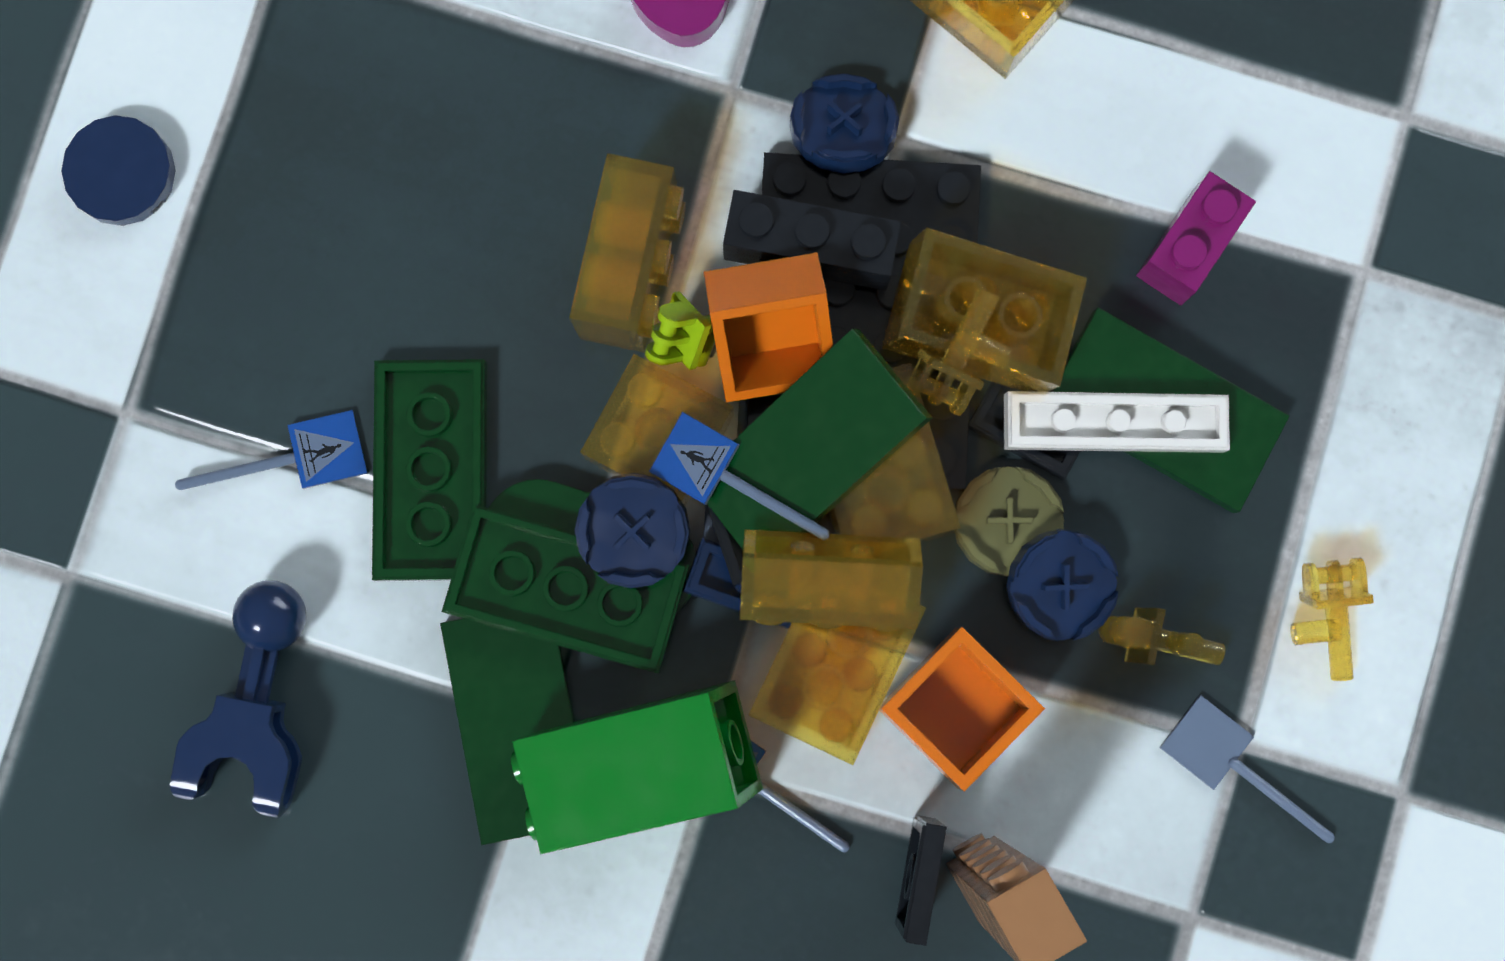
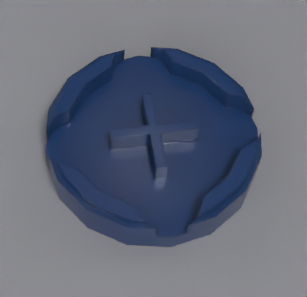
(844, 123)
(118, 170)
(632, 530)
(1063, 585)

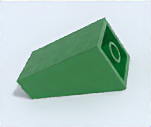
(637, 768)

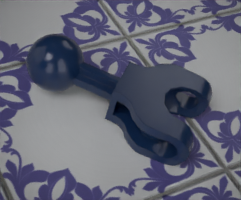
(247, 723)

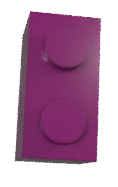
(1196, 238)

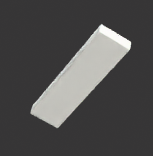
(1116, 422)

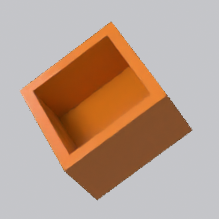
(768, 323)
(961, 708)

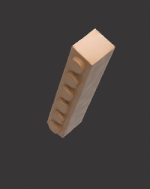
(1014, 900)

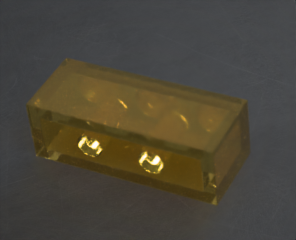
(831, 580)

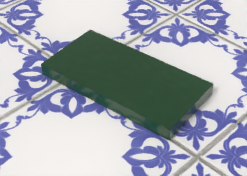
(1125, 360)
(820, 439)
(426, 464)
(540, 587)
(502, 692)

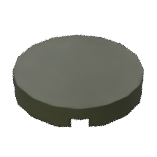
(1002, 514)

